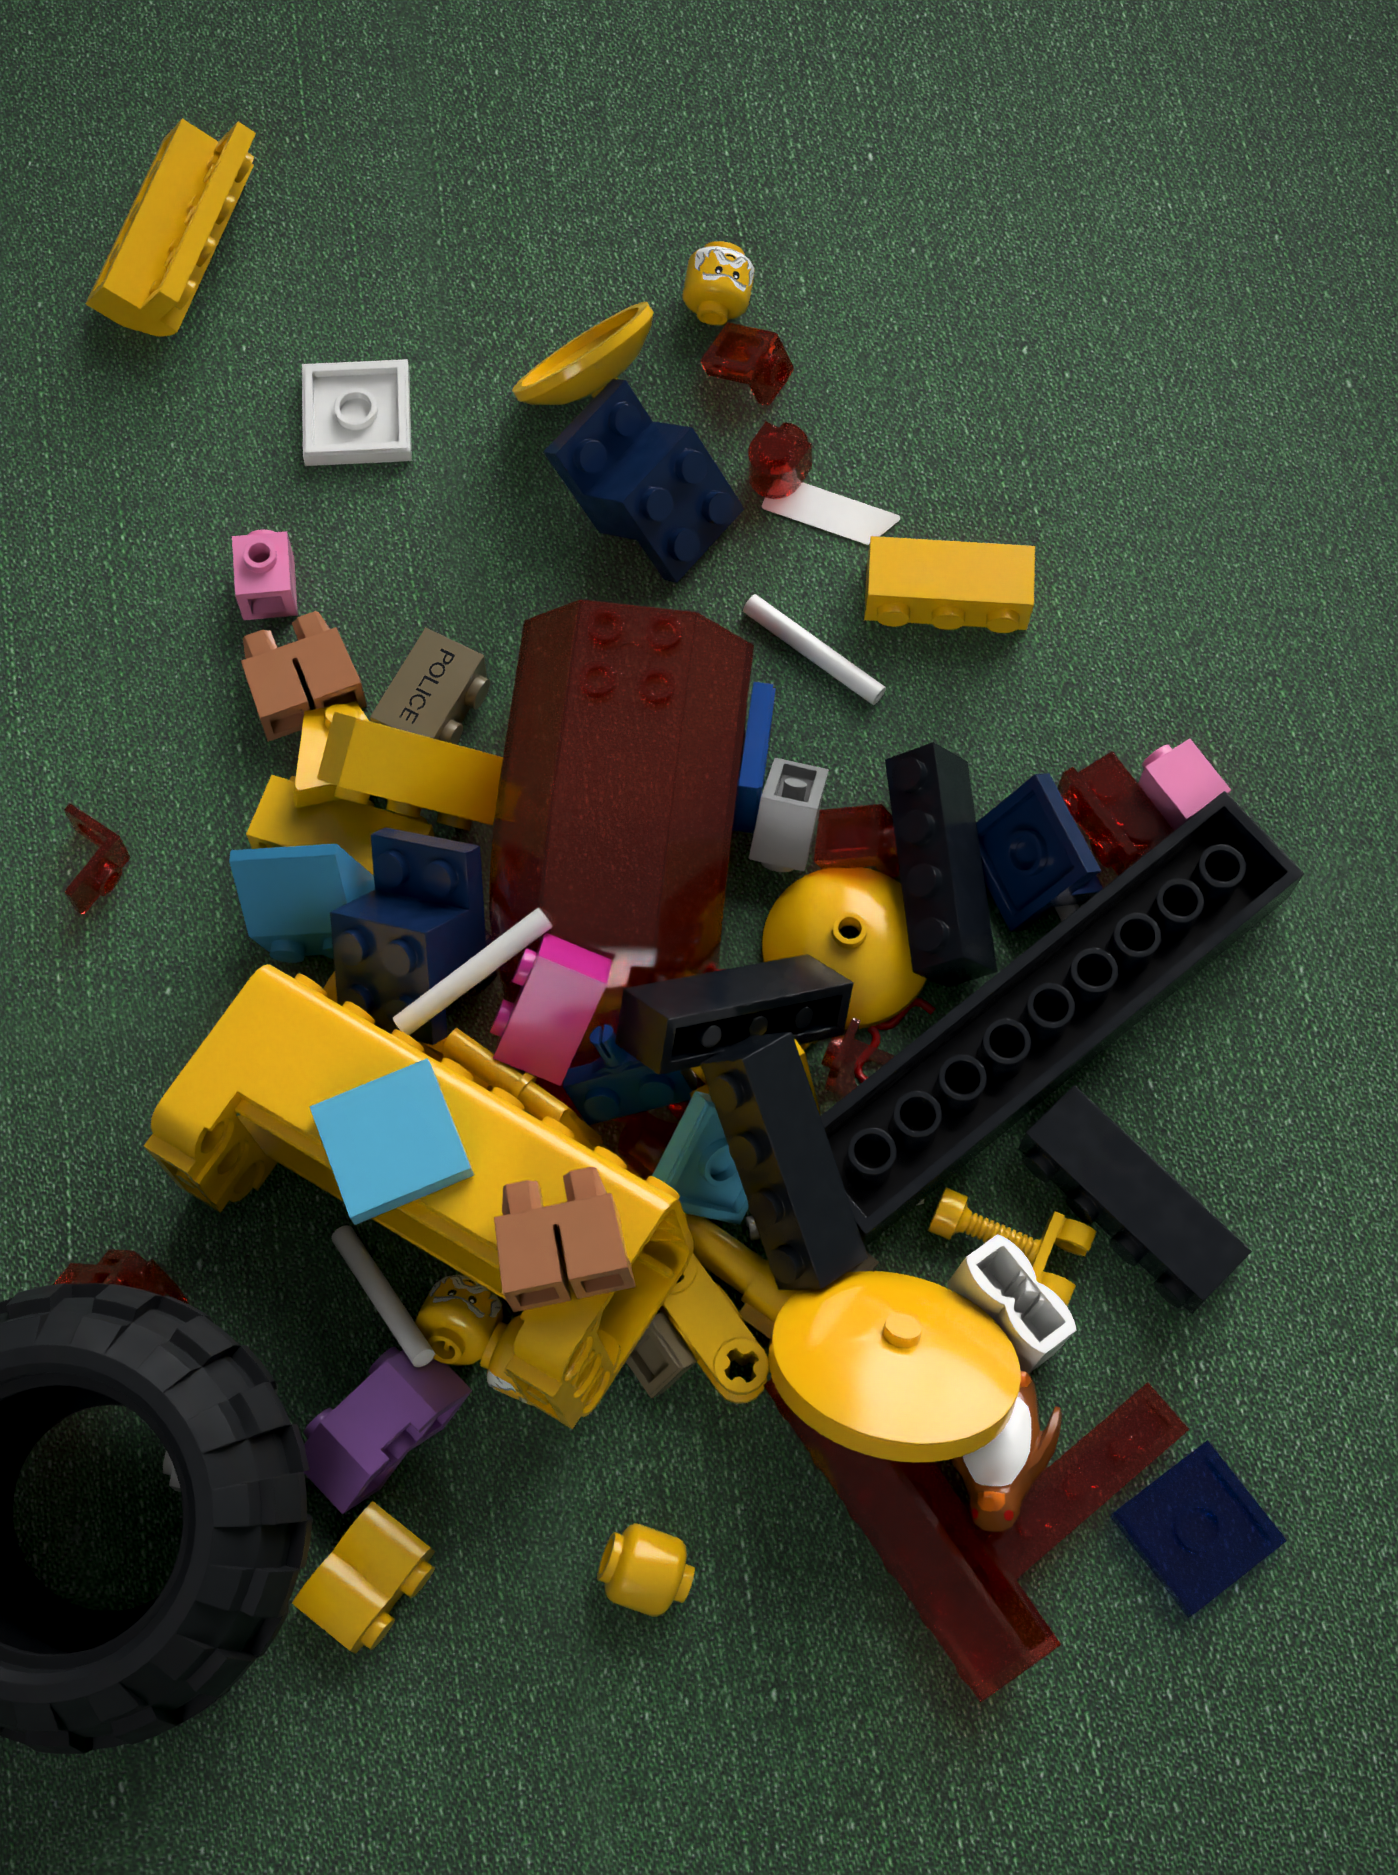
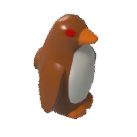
(1009, 1464)

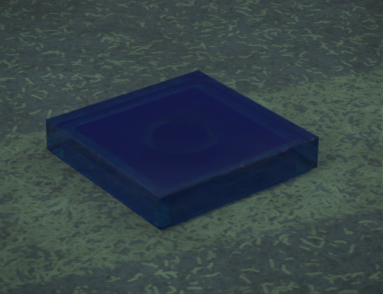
(1198, 1528)

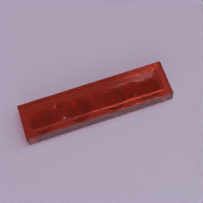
(1088, 1477)

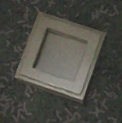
(660, 1357)

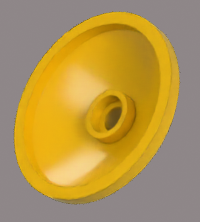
(588, 360)
(877, 960)

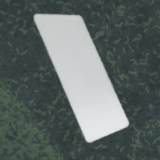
(833, 513)

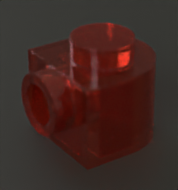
(779, 460)

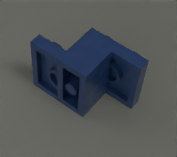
(644, 480)
(410, 928)

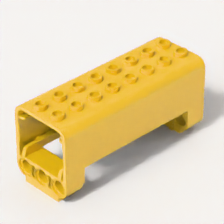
(295, 1047)

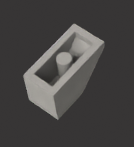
(788, 815)

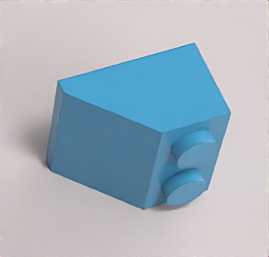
(290, 895)

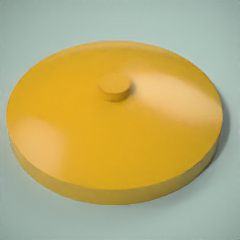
(894, 1367)

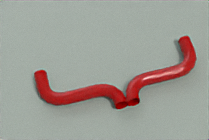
(890, 1025)

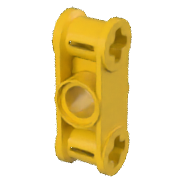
(715, 1333)

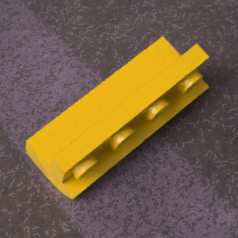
(173, 229)

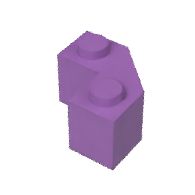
(377, 1424)

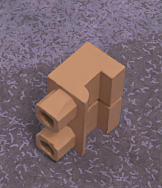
(276, 671)
(531, 1248)

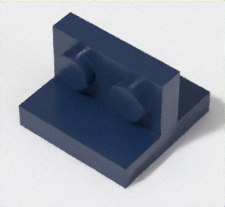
(1035, 854)

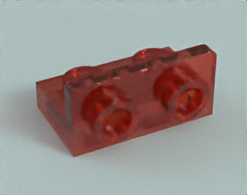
(1113, 812)

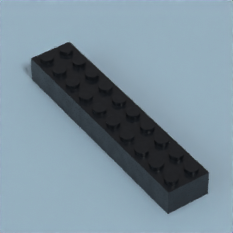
(1053, 1011)

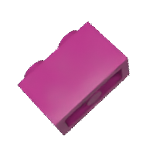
(551, 1009)

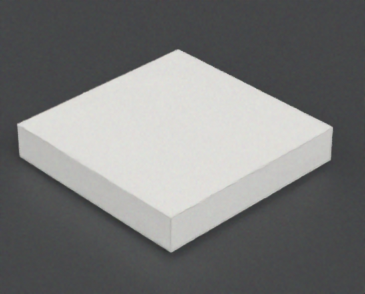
(356, 412)

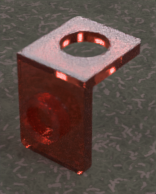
(105, 866)
(844, 1056)

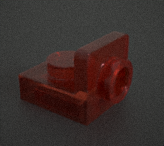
(749, 358)
(857, 839)

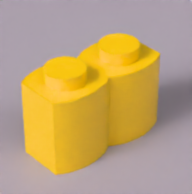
(365, 1579)

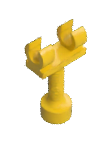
(1070, 1235)

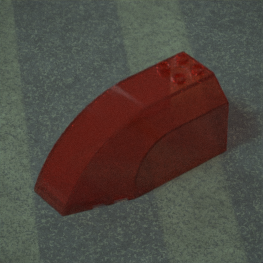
(621, 793)

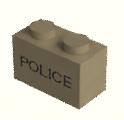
(434, 689)

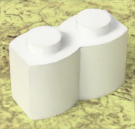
(1006, 1288)

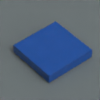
(754, 756)

